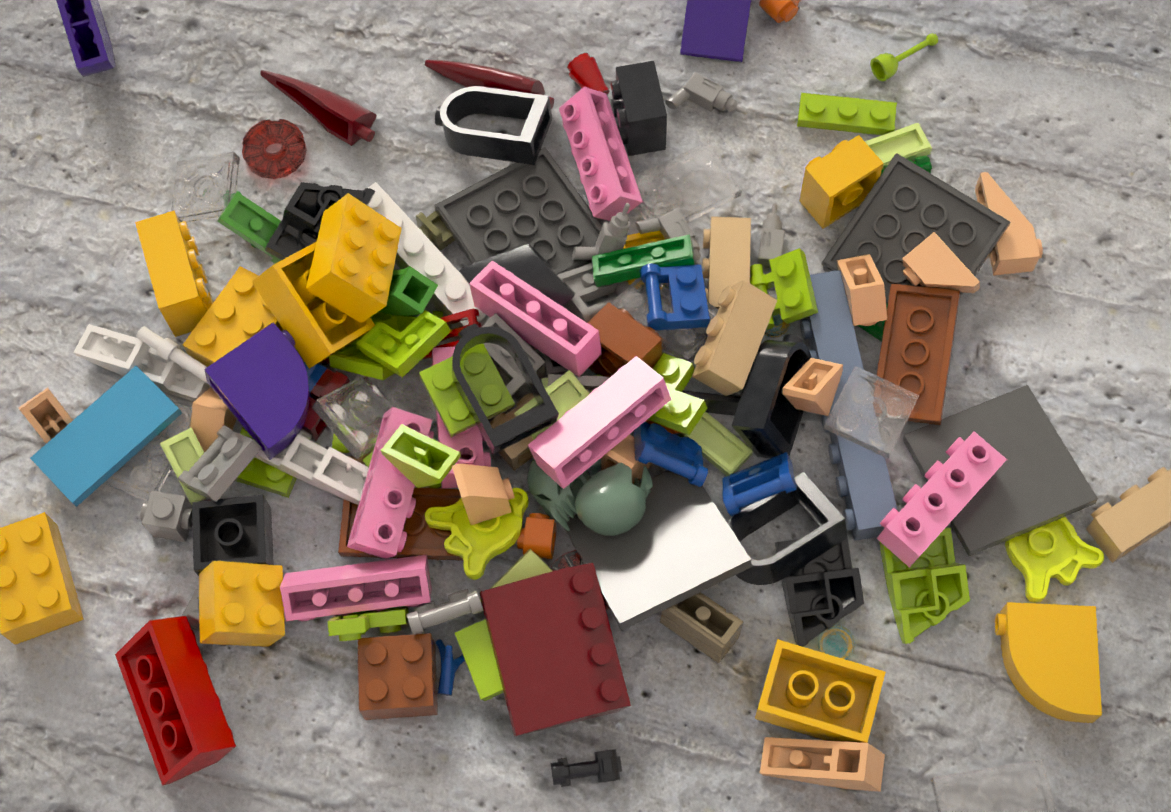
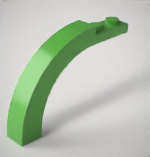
(408, 288)

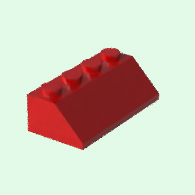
(174, 698)

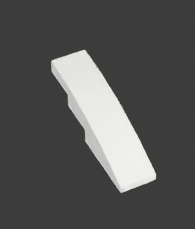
(122, 353)
(321, 468)

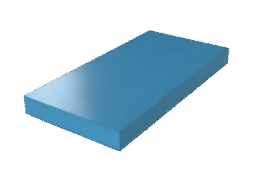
(106, 436)

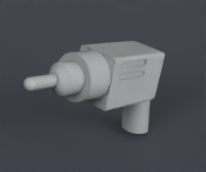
(705, 94)
(671, 226)
(611, 237)
(771, 238)

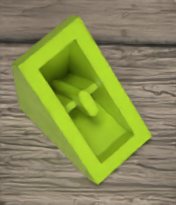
(419, 456)

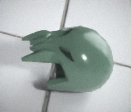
(553, 498)
(611, 501)

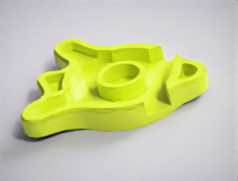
(480, 541)
(1051, 553)

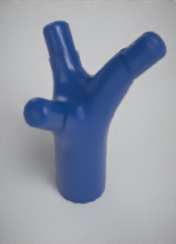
(448, 668)

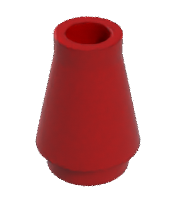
(586, 73)

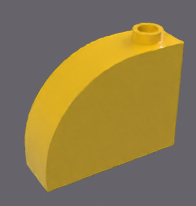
(1053, 657)

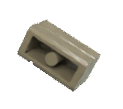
(703, 625)

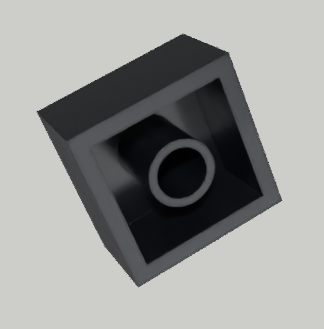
(639, 108)
(232, 531)

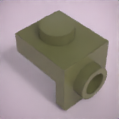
(434, 230)

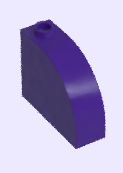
(87, 35)
(264, 388)

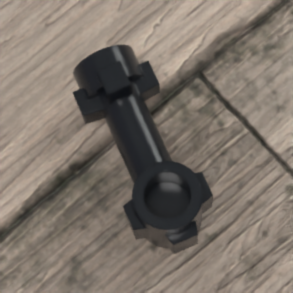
(605, 766)

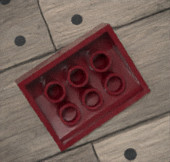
(554, 649)

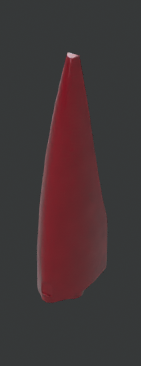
(483, 76)
(333, 112)

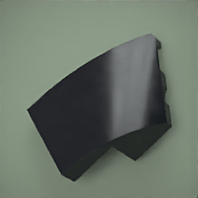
(304, 216)
(529, 267)
(821, 591)

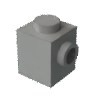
(167, 516)

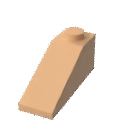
(1018, 247)
(824, 763)

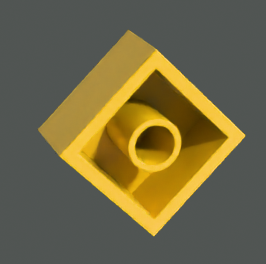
(839, 180)
(241, 604)

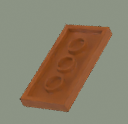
(920, 345)
(420, 537)

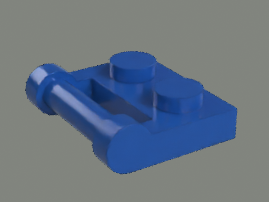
(686, 297)
(670, 452)
(758, 483)

